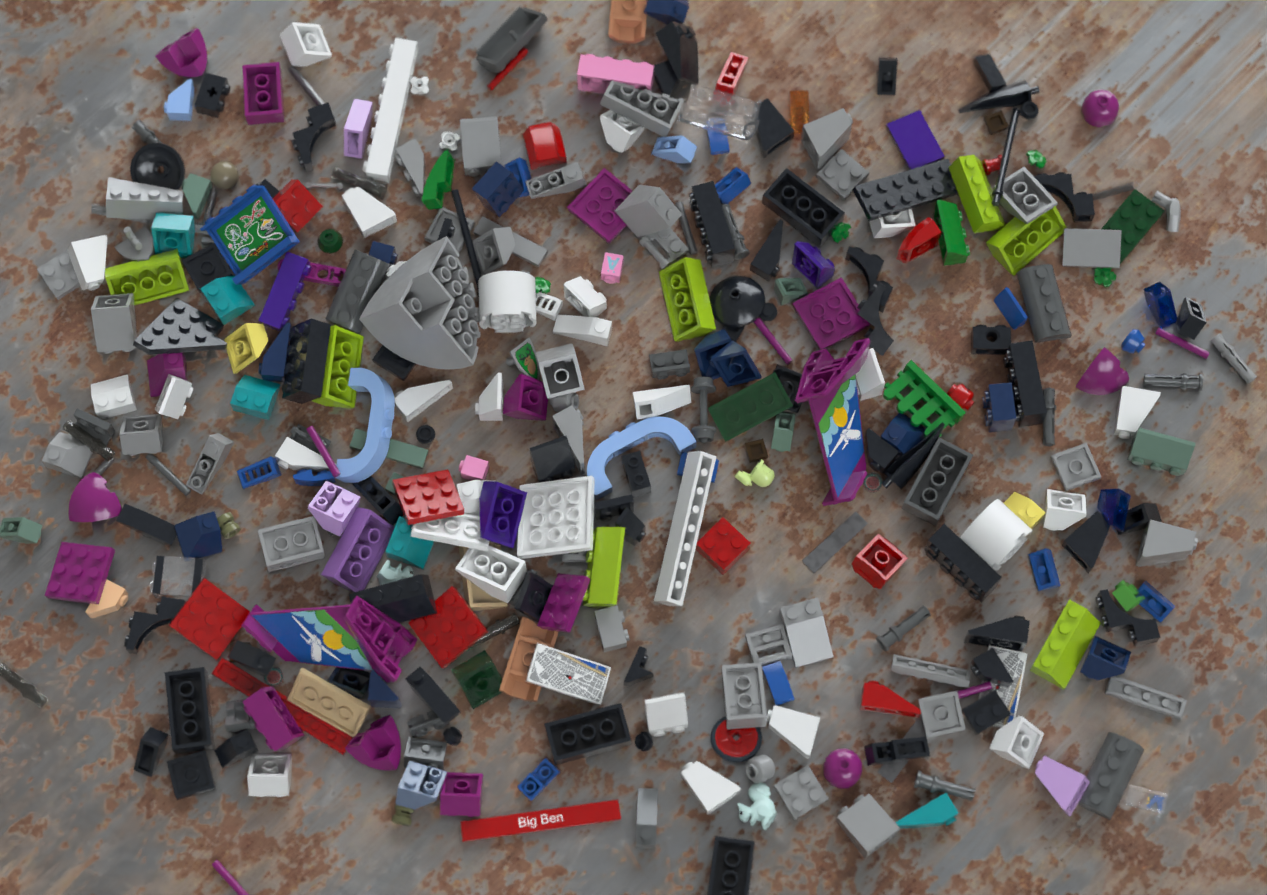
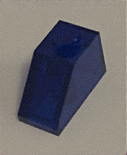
(1161, 304)
(1114, 507)

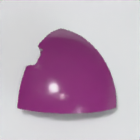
(186, 55)
(1103, 375)
(92, 500)
(378, 746)

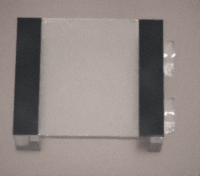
(176, 575)

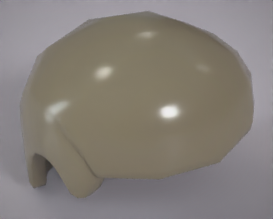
(224, 175)

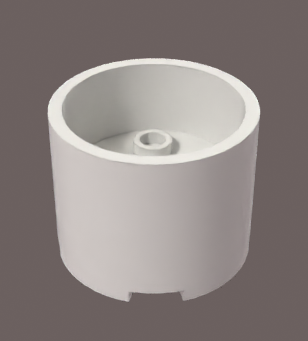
(507, 301)
(996, 534)

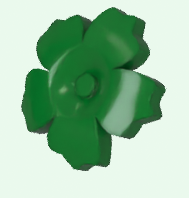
(1036, 158)
(840, 232)
(1105, 276)
(542, 285)

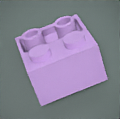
(333, 507)

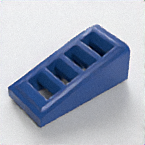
(261, 478)

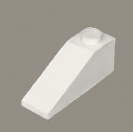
(584, 328)
(418, 398)
(299, 457)

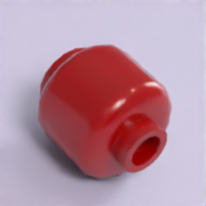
(962, 396)

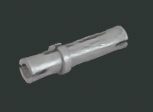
(1231, 356)

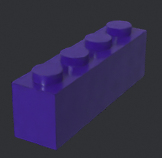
(285, 291)

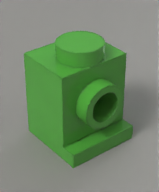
(1127, 595)

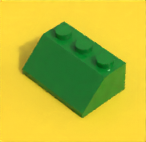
(952, 235)

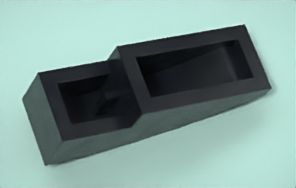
(147, 524)

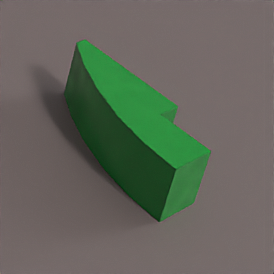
(439, 181)

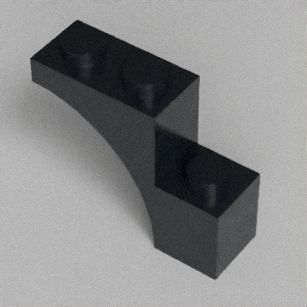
(319, 121)
(1061, 185)
(870, 267)
(869, 311)
(1113, 618)
(144, 623)

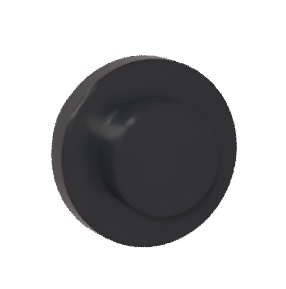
(1029, 110)
(769, 312)
(425, 434)
(452, 736)
(644, 741)

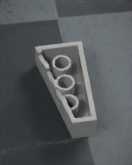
(642, 106)
(140, 200)

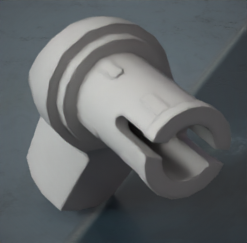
(1172, 210)

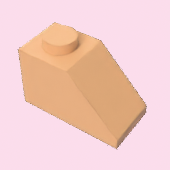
(111, 600)

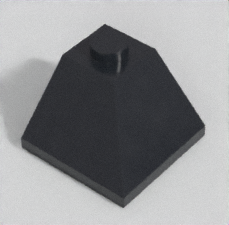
(351, 681)

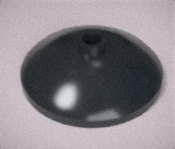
(147, 162)
(741, 309)

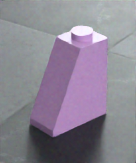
(357, 128)
(1062, 783)

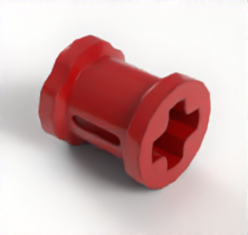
(991, 165)

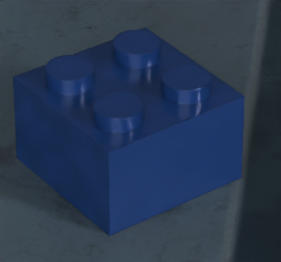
(498, 189)
(999, 407)

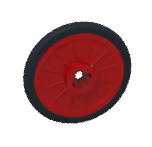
(735, 750)

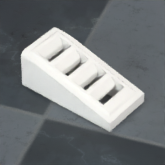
(551, 300)

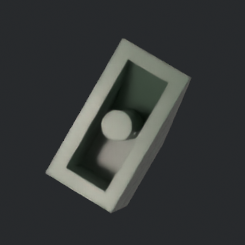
(197, 193)
(783, 431)
(20, 530)

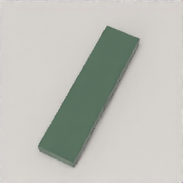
(397, 450)

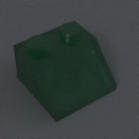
(478, 679)

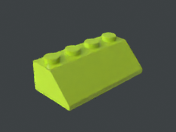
(976, 194)
(1021, 242)
(149, 279)
(687, 299)
(342, 355)
(604, 567)
(1066, 644)

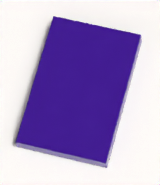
(915, 140)

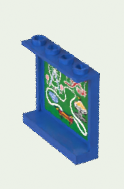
(251, 233)

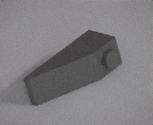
(646, 818)

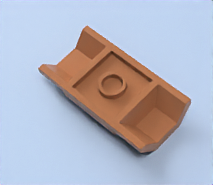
(627, 21)
(515, 675)

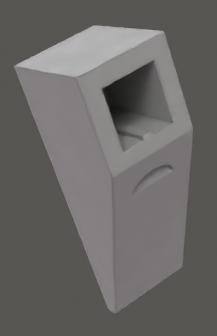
(413, 161)
(557, 182)
(209, 462)

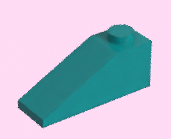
(933, 814)

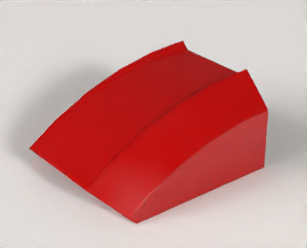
(544, 145)
(919, 240)
(878, 561)

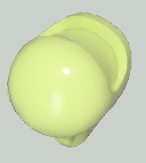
(759, 475)

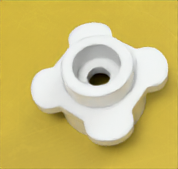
(423, 89)
(449, 136)

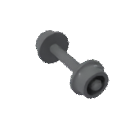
(703, 386)

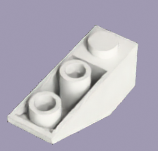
(660, 401)

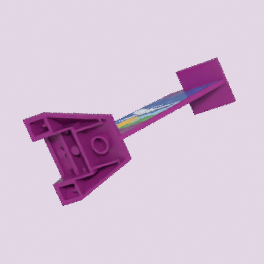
(834, 404)
(334, 636)

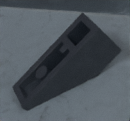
(767, 259)
(380, 499)
(432, 695)

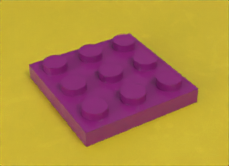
(598, 203)
(830, 314)
(80, 572)

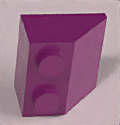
(461, 794)

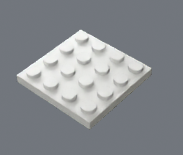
(557, 518)

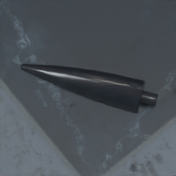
(1007, 96)
(908, 464)

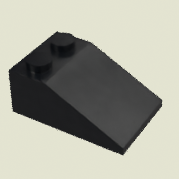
(681, 50)
(552, 460)
(1006, 633)

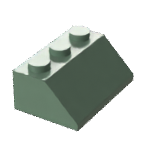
(1161, 451)

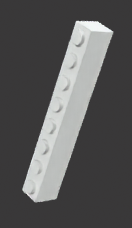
(391, 110)
(685, 528)

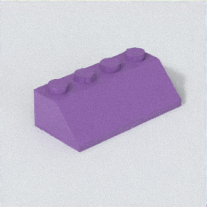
(358, 550)

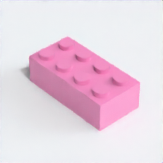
(597, 72)

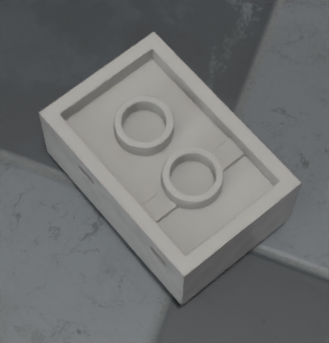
(291, 544)
(744, 696)

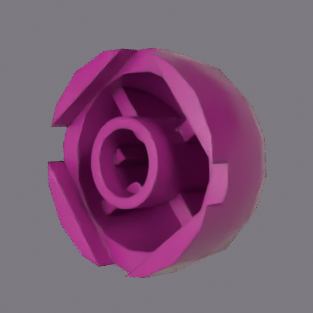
(1100, 108)
(842, 768)

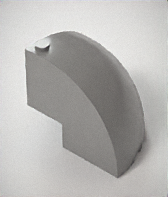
(427, 310)

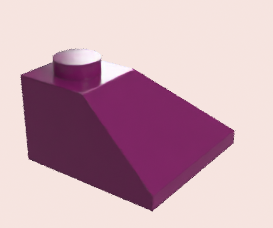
(161, 366)
(526, 399)

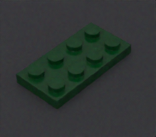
(1135, 220)
(750, 407)

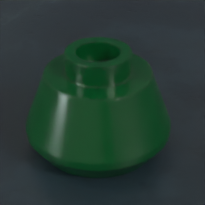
(330, 241)

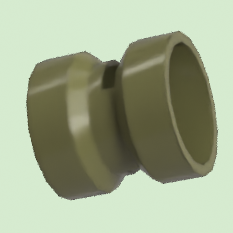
(227, 525)
(402, 815)

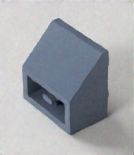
(419, 785)

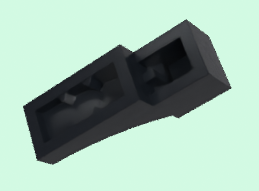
(896, 750)

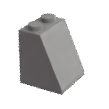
(826, 136)
(480, 144)
(648, 211)
(114, 322)
(560, 370)
(1165, 544)
(867, 825)

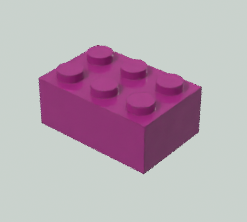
(263, 93)
(273, 718)

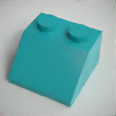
(172, 233)
(227, 299)
(255, 397)
(406, 548)

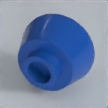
(1133, 342)

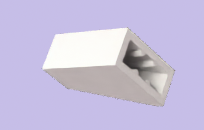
(367, 211)
(89, 261)
(1132, 410)
(794, 728)
(708, 786)

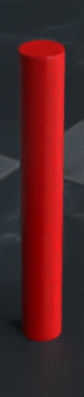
(502, 74)

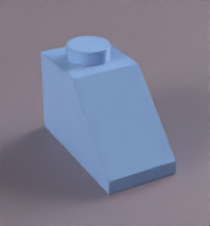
(181, 102)
(675, 149)

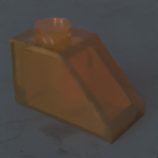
(798, 109)

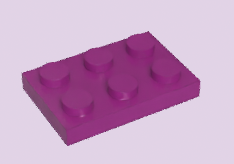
(563, 602)

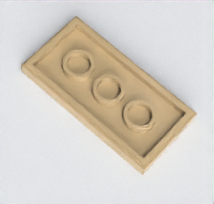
(328, 702)

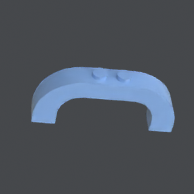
(379, 427)
(632, 436)

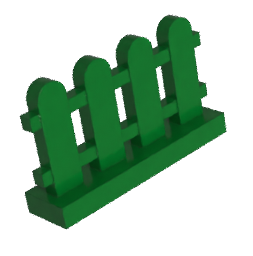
(926, 389)

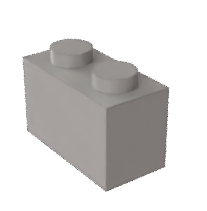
(610, 628)

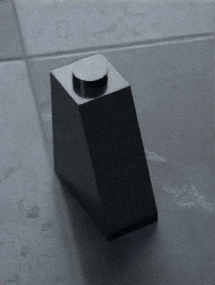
(772, 129)
(1087, 541)

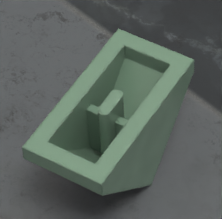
(789, 289)

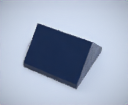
(735, 365)
(380, 694)

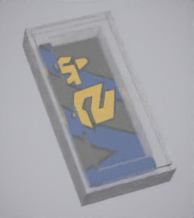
(1146, 799)

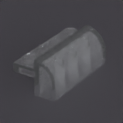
(720, 112)

